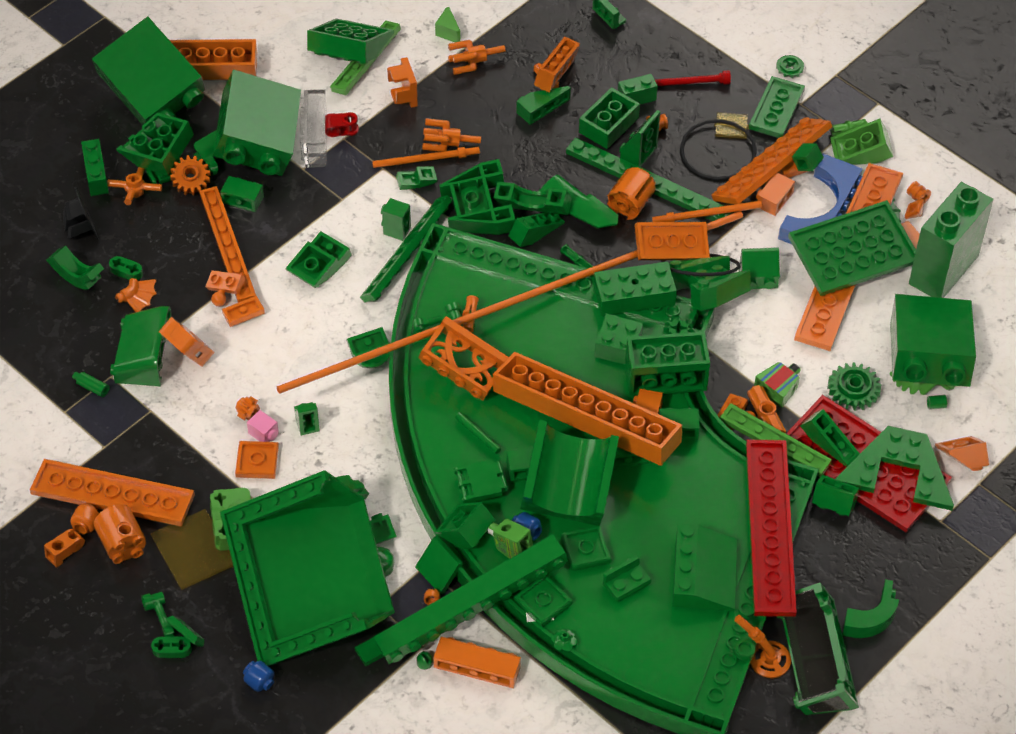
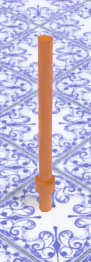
(461, 152)
(671, 217)

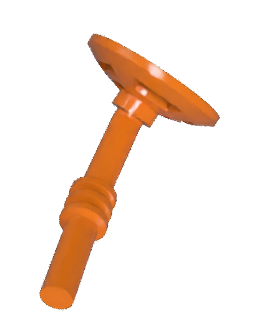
(770, 656)

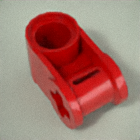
(339, 124)

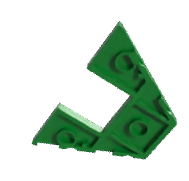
(902, 449)

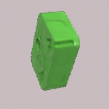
(228, 499)

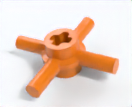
(134, 185)

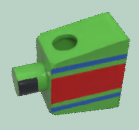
(779, 382)

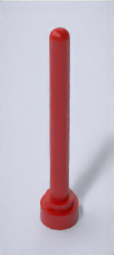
(723, 77)

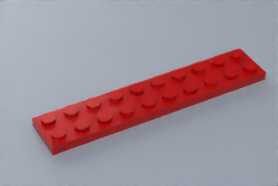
(770, 528)

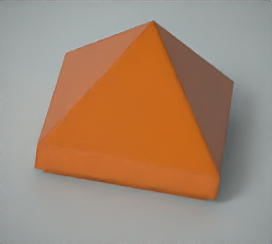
(914, 209)

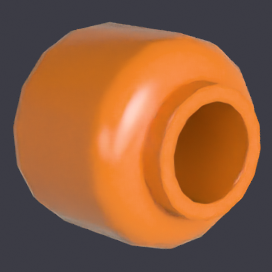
(83, 518)

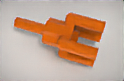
(472, 54)
(447, 136)

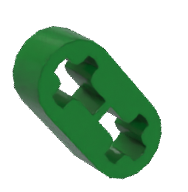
(127, 266)
(171, 647)

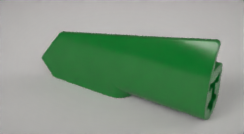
(584, 206)

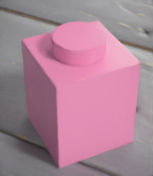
(262, 427)

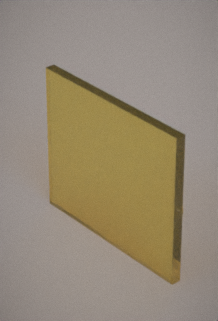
(191, 550)

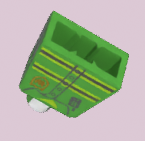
(510, 537)

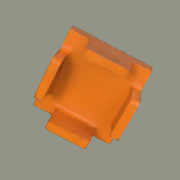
(403, 73)

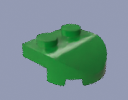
(367, 342)

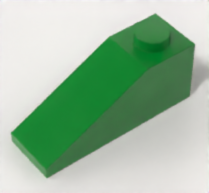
(540, 103)
(829, 437)

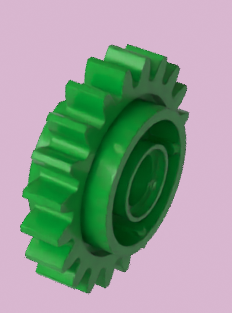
(854, 386)

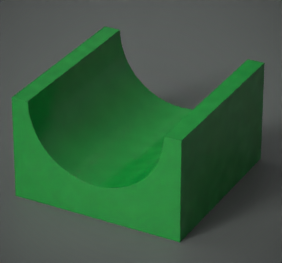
(569, 475)

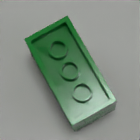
(667, 363)

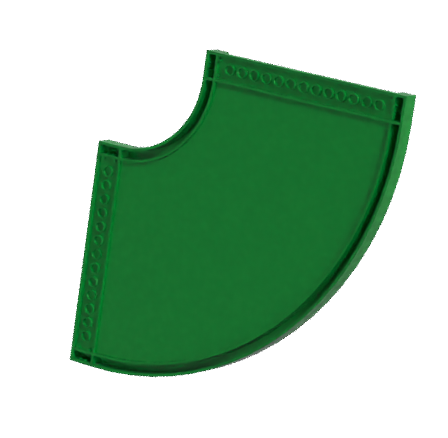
(631, 653)

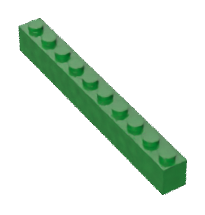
(471, 599)

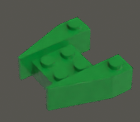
(473, 200)
(710, 291)

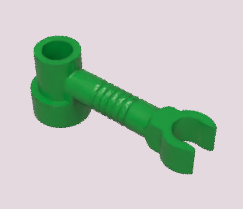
(452, 311)
(155, 602)

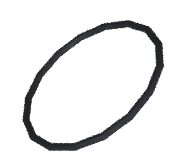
(714, 121)
(708, 274)

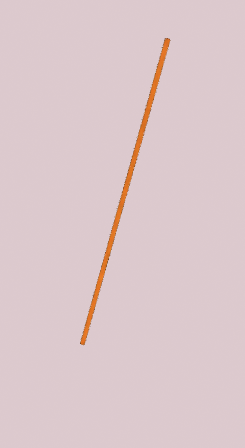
(480, 313)

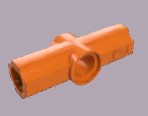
(764, 407)

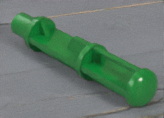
(579, 260)

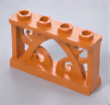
(446, 364)

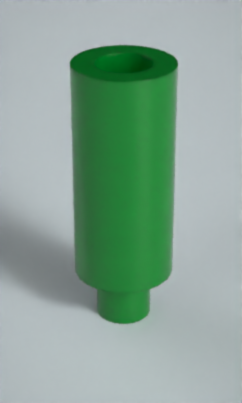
(91, 383)

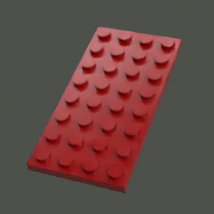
(894, 483)

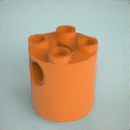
(120, 533)

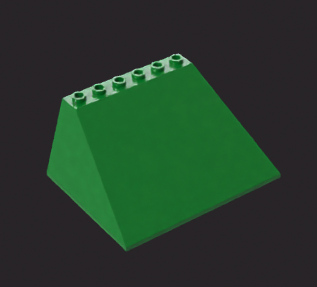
(306, 566)

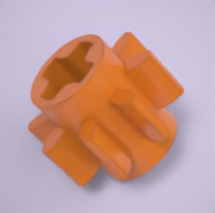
(247, 407)

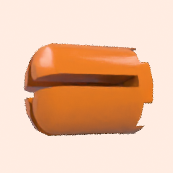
(631, 192)

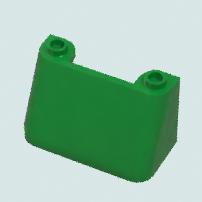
(141, 347)

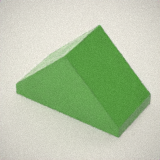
(447, 27)

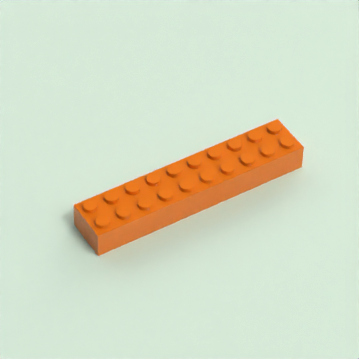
(587, 408)

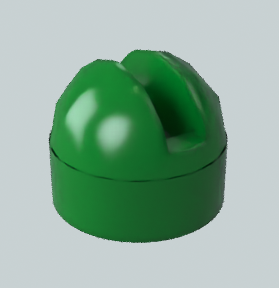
(421, 662)

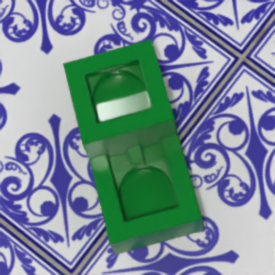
(415, 179)

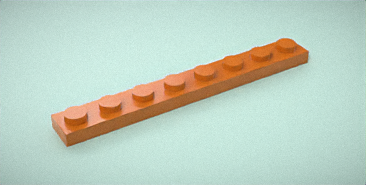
(226, 239)

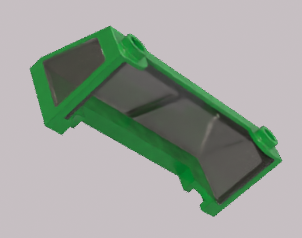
(819, 654)

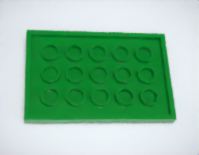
(853, 247)

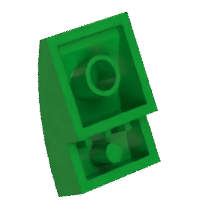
(319, 260)

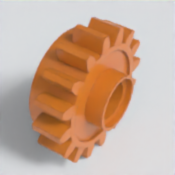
(186, 167)

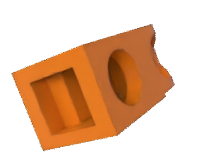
(63, 546)

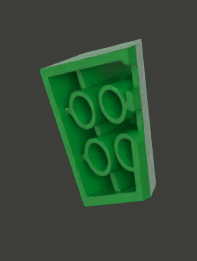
(158, 143)

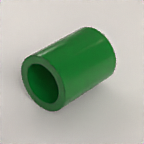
(936, 401)

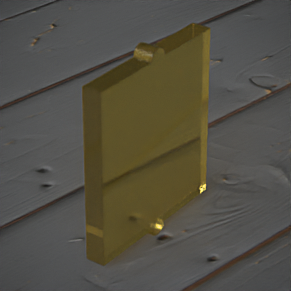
(731, 131)

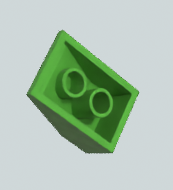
(863, 144)

